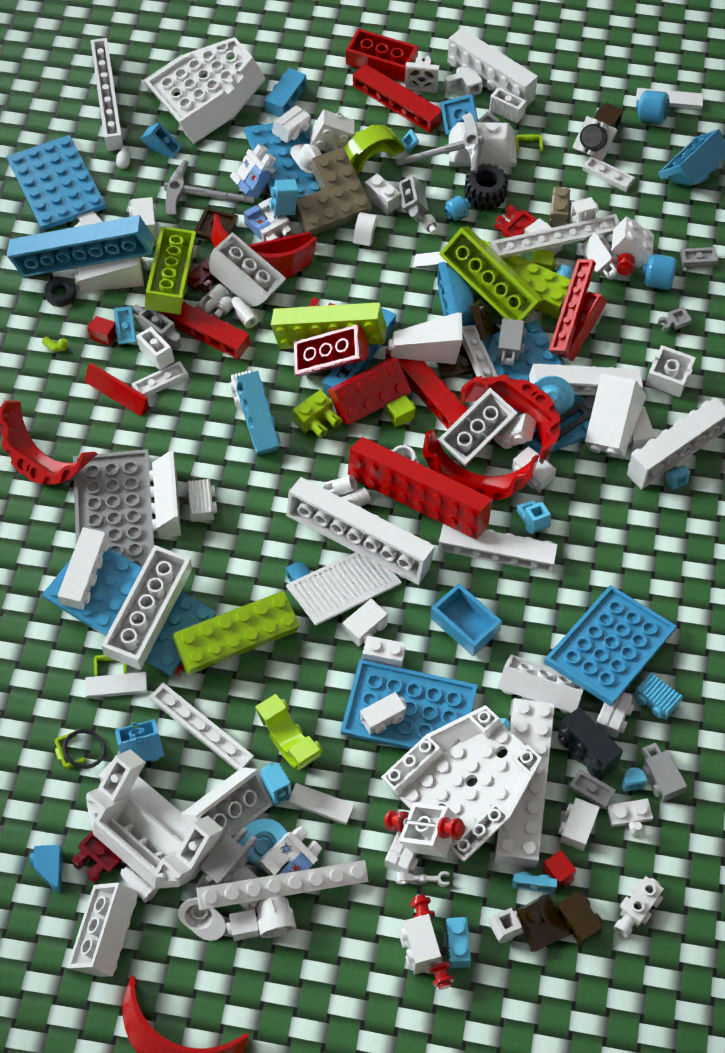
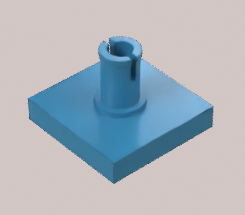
(454, 110)

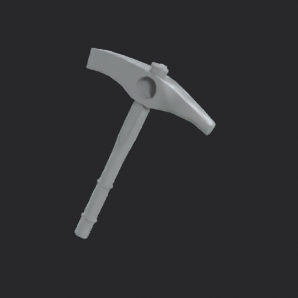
(472, 142)
(176, 189)

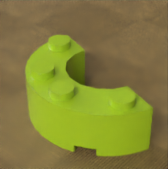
(372, 141)
(286, 735)

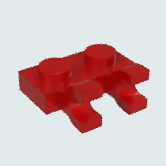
(518, 222)

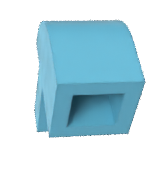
(534, 516)

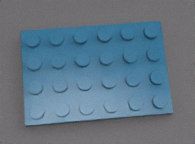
(284, 165)
(55, 182)
(610, 645)
(429, 700)

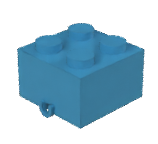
(141, 740)

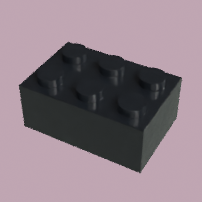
(589, 744)

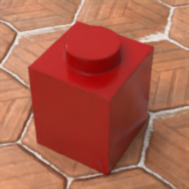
(102, 330)
(560, 868)

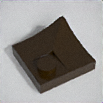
(483, 322)
(542, 923)

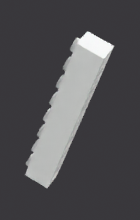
(106, 94)

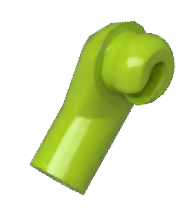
(59, 346)

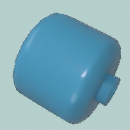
(653, 107)
(659, 271)

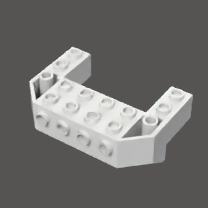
(139, 836)

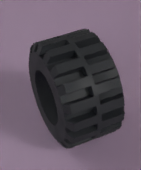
(486, 196)

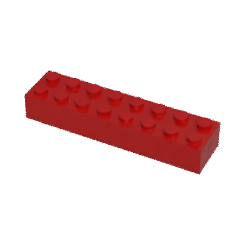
(419, 488)

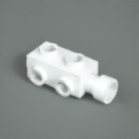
(643, 900)

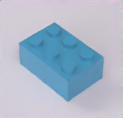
(465, 619)

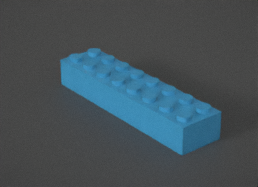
(81, 246)

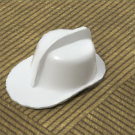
(303, 155)
(204, 923)

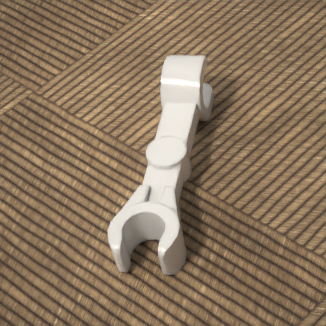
(405, 878)

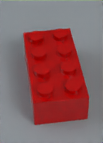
(381, 53)
(369, 390)

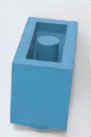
(161, 141)
(48, 864)

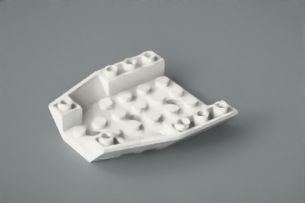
(211, 100)
(466, 749)

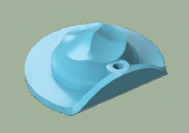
(558, 390)
(268, 834)

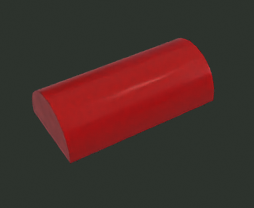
(330, 350)

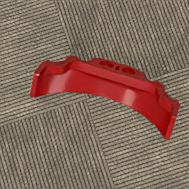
(285, 263)
(524, 398)
(27, 456)
(492, 486)
(147, 1040)

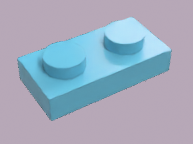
(125, 325)
(540, 883)

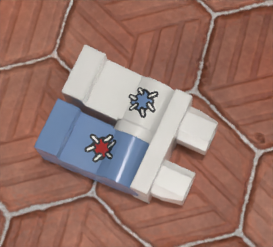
(254, 171)
(265, 224)
(290, 850)

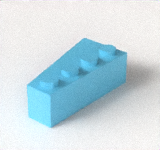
(257, 413)

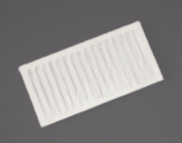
(341, 586)

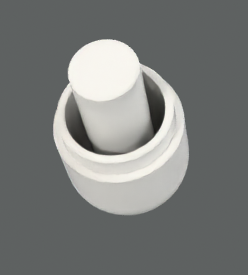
(123, 158)
(430, 224)
(223, 307)

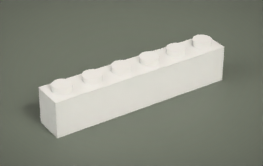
(582, 379)
(500, 548)

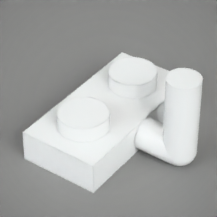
(631, 814)

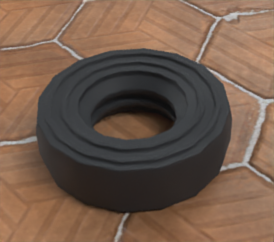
(60, 282)

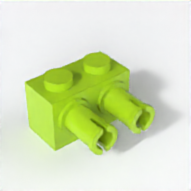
(313, 411)

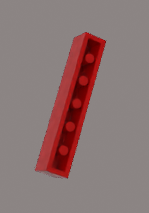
(397, 98)
(210, 330)
(431, 390)

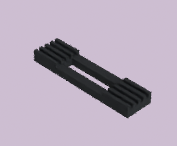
(584, 407)

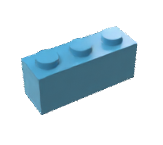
(285, 92)

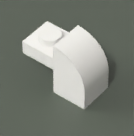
(464, 79)
(365, 229)
(506, 925)

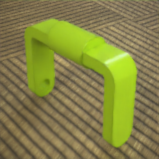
(529, 137)
(104, 658)
(59, 752)

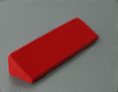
(282, 244)
(590, 312)
(116, 389)

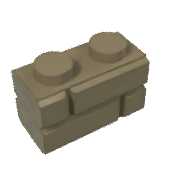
(559, 206)

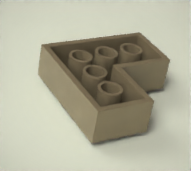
(339, 197)

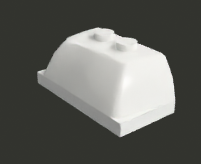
(498, 146)
(244, 271)
(477, 426)

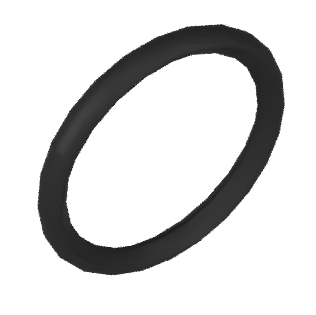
(87, 766)

